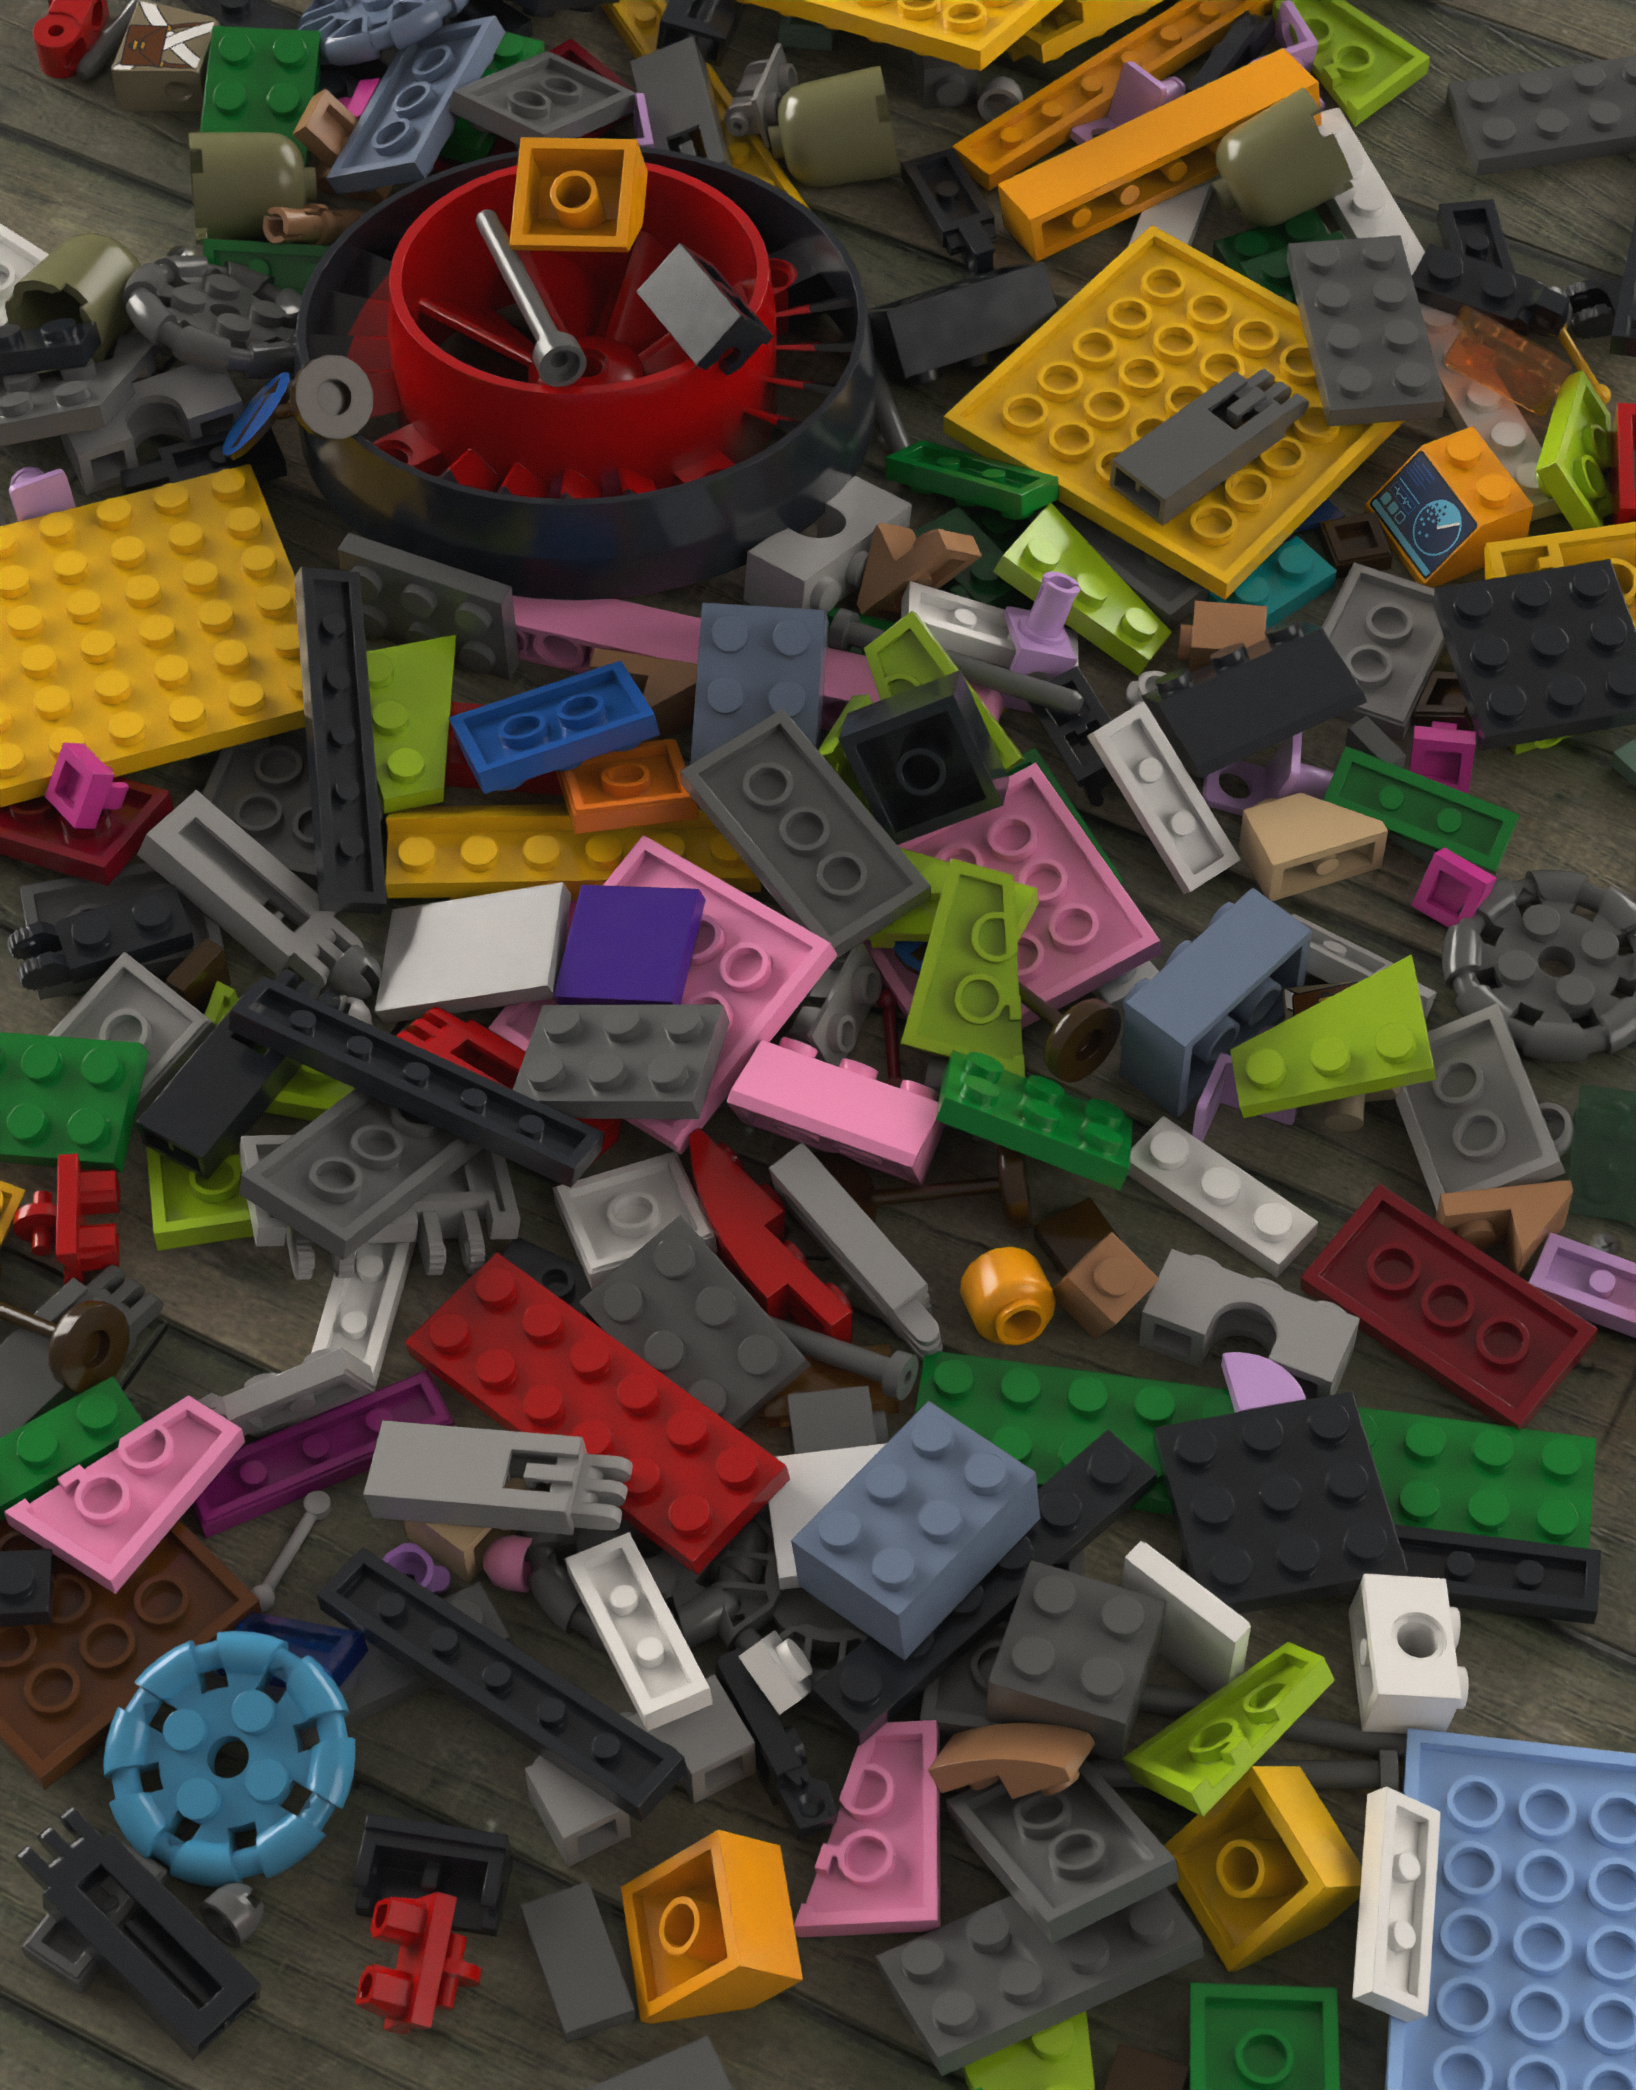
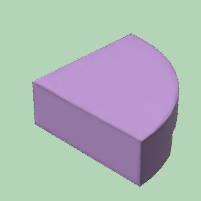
(1258, 1382)

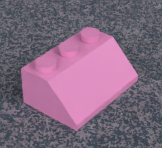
(839, 1109)

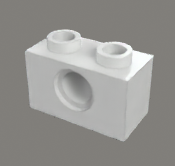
(1394, 1688)

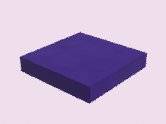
(629, 946)

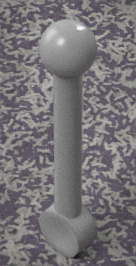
(316, 1507)

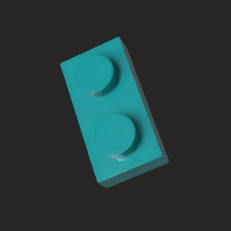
(1284, 581)

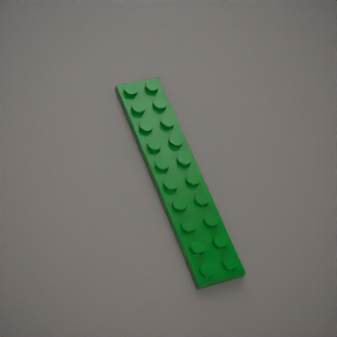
(1429, 1467)

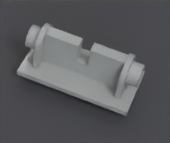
(760, 96)
(846, 998)

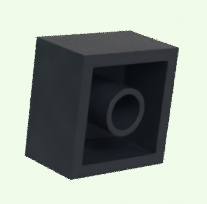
(924, 758)

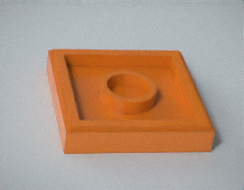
(628, 789)

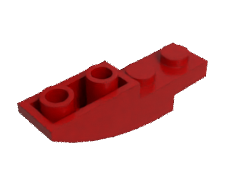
(753, 1243)

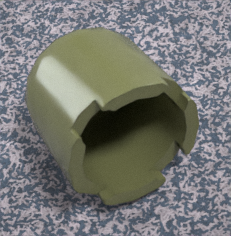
(836, 130)
(1280, 164)
(241, 178)
(78, 282)

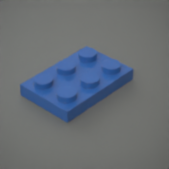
(554, 727)

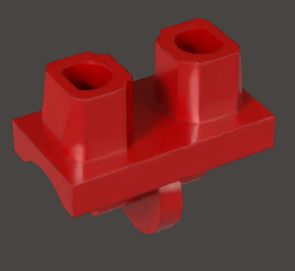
(77, 1244)
(426, 1967)

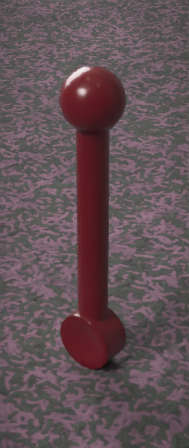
(888, 1005)

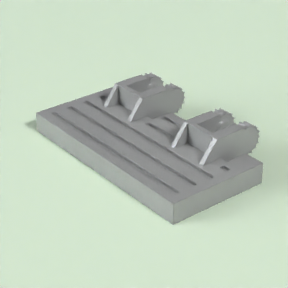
(448, 1211)

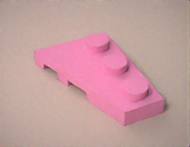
(127, 1501)
(885, 1847)

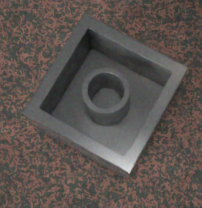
(1076, 1656)

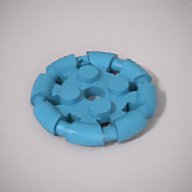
(197, 1733)

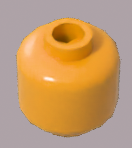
(1007, 1296)

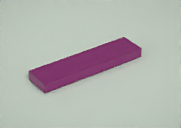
(313, 1453)

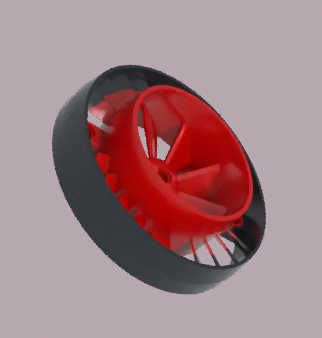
(643, 462)

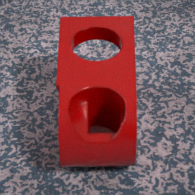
(68, 34)

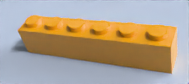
(1142, 158)

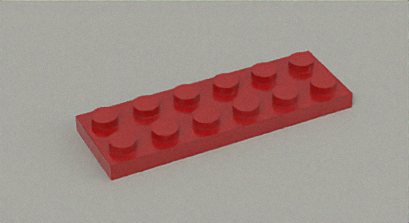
(557, 1373)

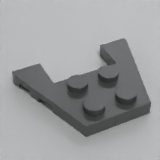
(74, 397)

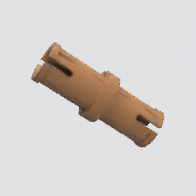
(308, 225)

